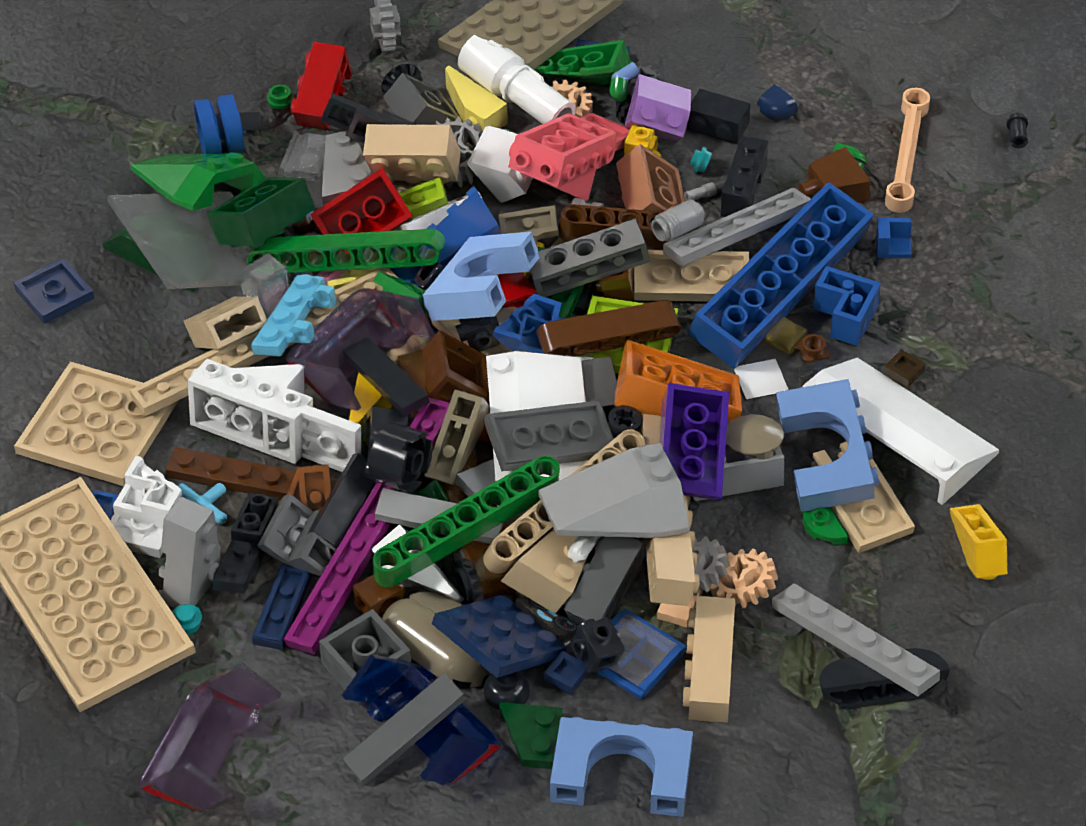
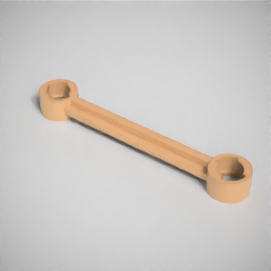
(907, 150)

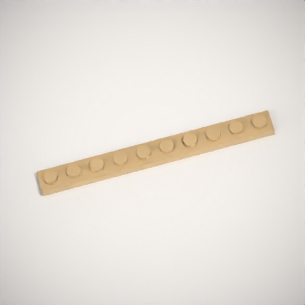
(238, 354)

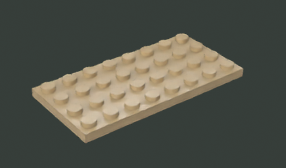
(85, 596)

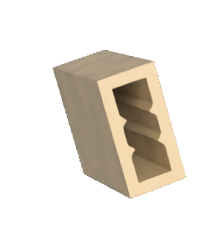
(226, 322)

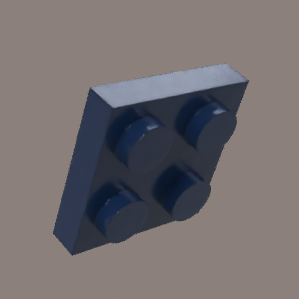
(53, 290)

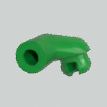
(856, 153)

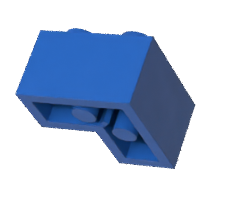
(849, 301)

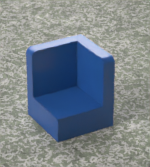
(893, 237)

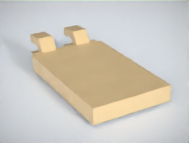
(872, 520)

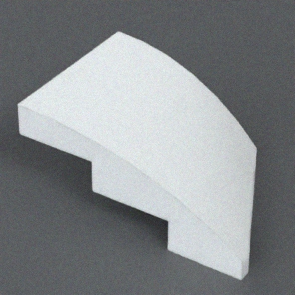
(142, 508)

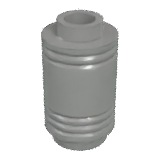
(678, 220)

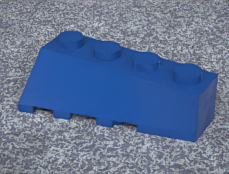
(464, 221)

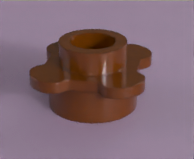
(813, 348)

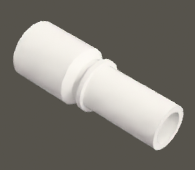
(508, 76)

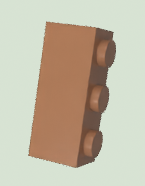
(649, 181)

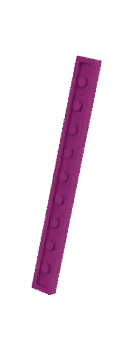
(352, 554)

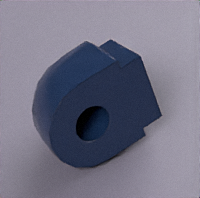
(777, 104)

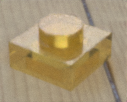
(786, 335)

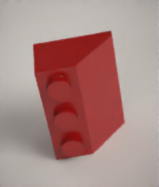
(366, 207)

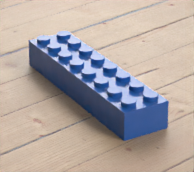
(780, 275)

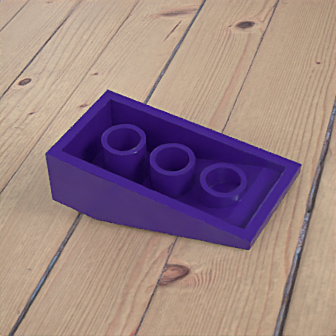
(695, 437)

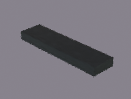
(386, 376)

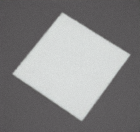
(761, 378)

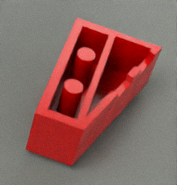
(324, 74)

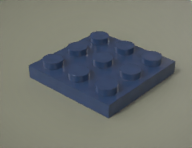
(499, 635)

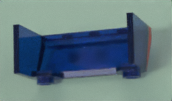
(453, 745)

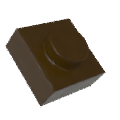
(904, 368)

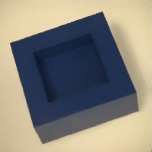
(566, 673)

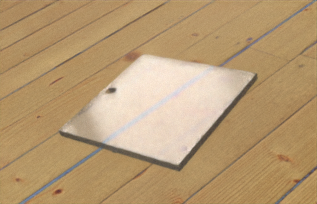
(181, 241)

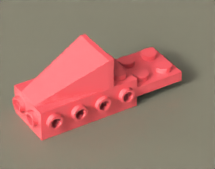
(567, 151)

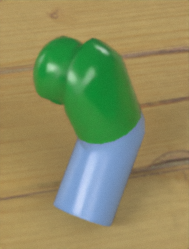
(620, 80)

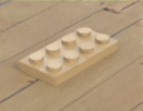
(695, 281)

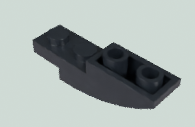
(355, 117)
(243, 556)

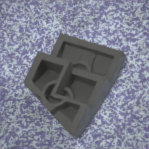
(290, 540)

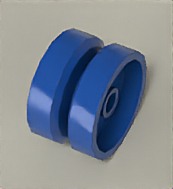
(223, 126)

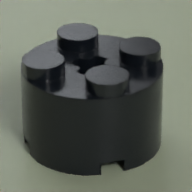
(398, 456)

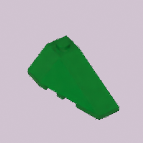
(587, 63)

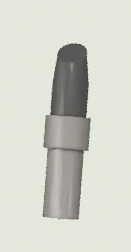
(707, 190)

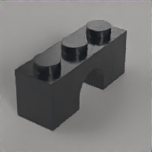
(744, 174)

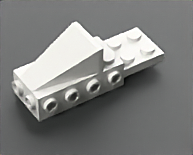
(269, 413)

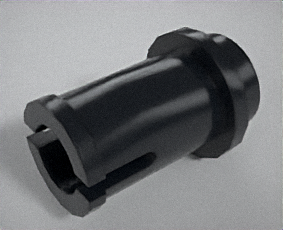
(1017, 125)

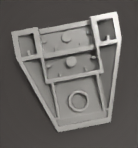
(620, 498)

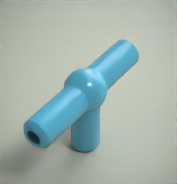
(207, 499)

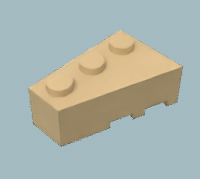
(546, 572)

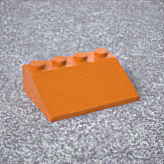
(647, 372)

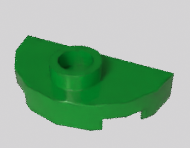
(824, 525)

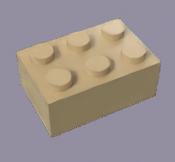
(412, 152)

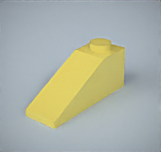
(474, 101)

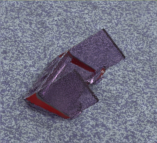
(370, 313)
(203, 736)

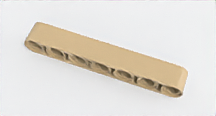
(533, 525)

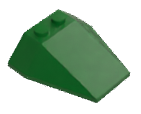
(191, 177)

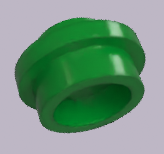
(280, 97)

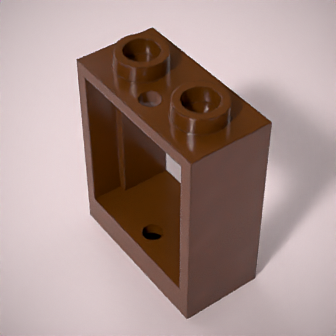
(441, 355)

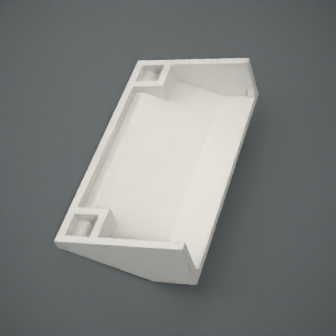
(533, 381)
(913, 426)

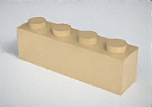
(711, 659)

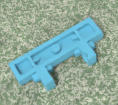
(287, 320)

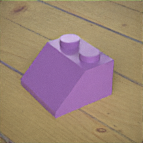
(660, 107)

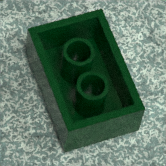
(261, 212)

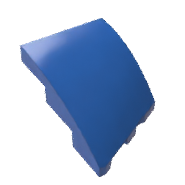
(520, 328)

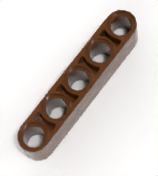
(584, 219)
(609, 329)

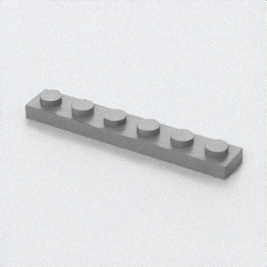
(735, 227)
(856, 639)

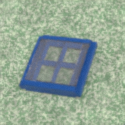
(646, 656)

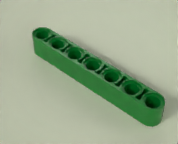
(358, 246)
(461, 533)

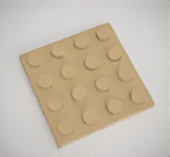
(91, 425)

